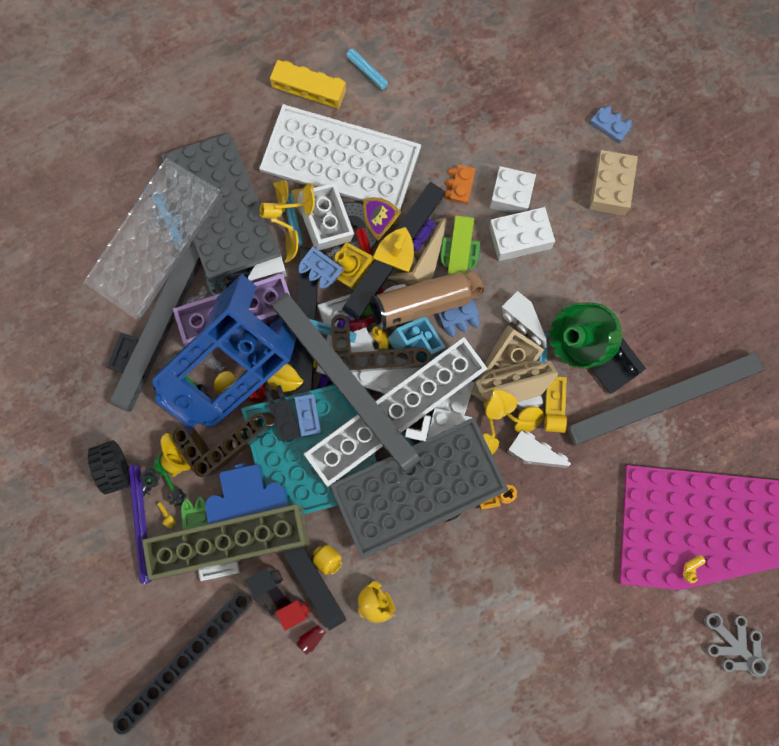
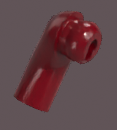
(355, 325)

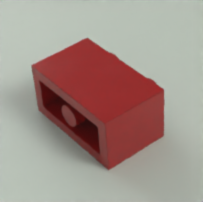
(293, 614)

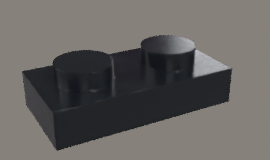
(122, 353)

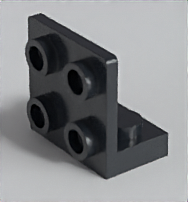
(619, 369)

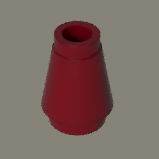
(310, 639)

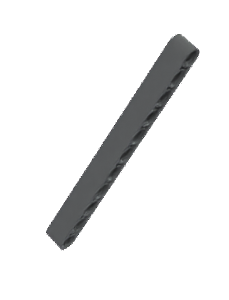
(156, 330)
(346, 382)
(665, 399)

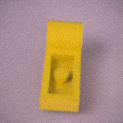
(555, 406)

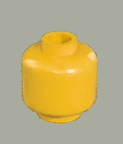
(327, 559)

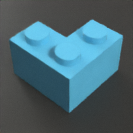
(417, 335)

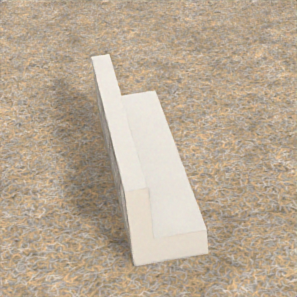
(418, 433)

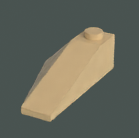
(424, 260)
(509, 350)

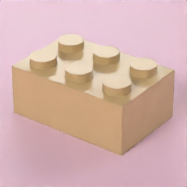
(613, 183)

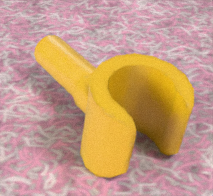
(169, 521)

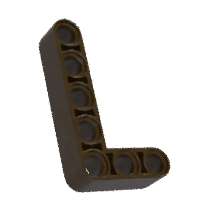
(372, 356)
(225, 447)

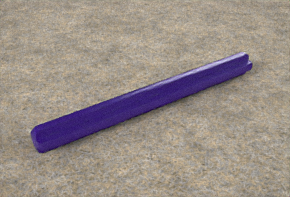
(139, 519)

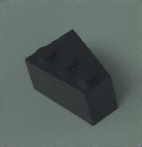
(268, 590)

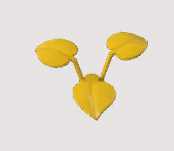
(275, 210)
(286, 377)
(502, 404)

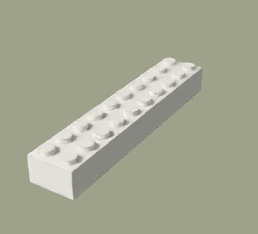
(402, 406)

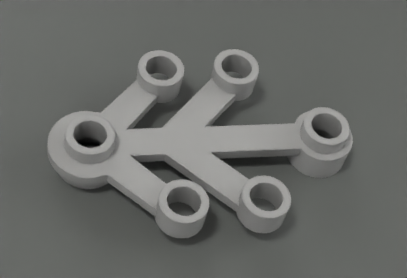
(739, 646)

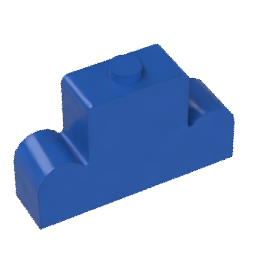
(245, 494)

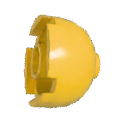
(375, 604)

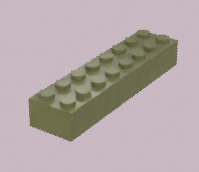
(226, 542)

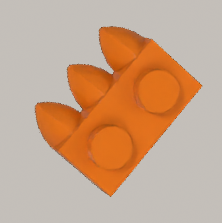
(460, 184)

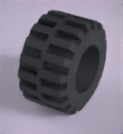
(108, 467)

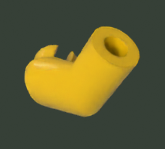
(381, 338)
(690, 566)

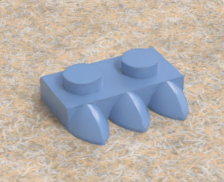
(611, 123)
(321, 267)
(459, 317)

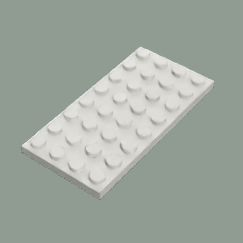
(330, 151)

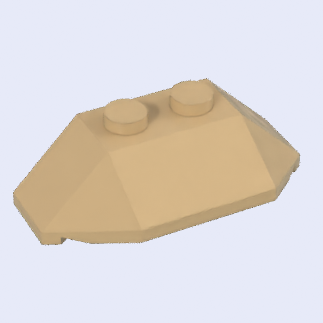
(521, 380)

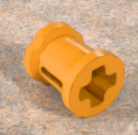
(513, 495)

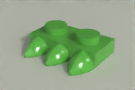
(473, 256)
(194, 517)

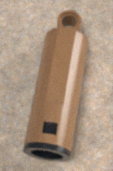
(425, 298)

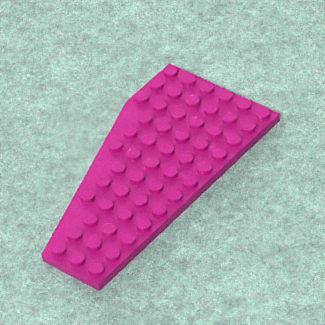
(691, 514)

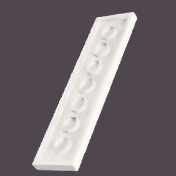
(386, 380)

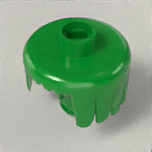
(585, 335)

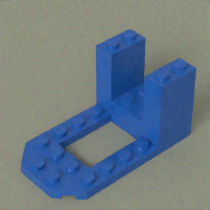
(240, 335)

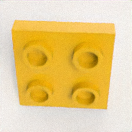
(354, 265)

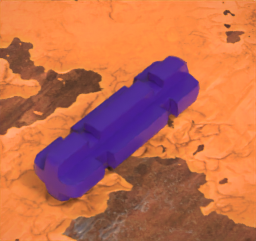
(423, 234)

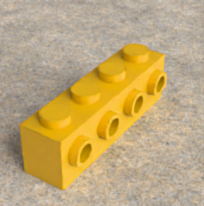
(308, 84)

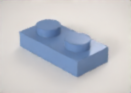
(307, 415)

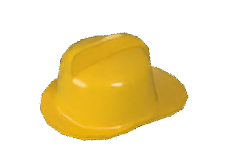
(172, 458)

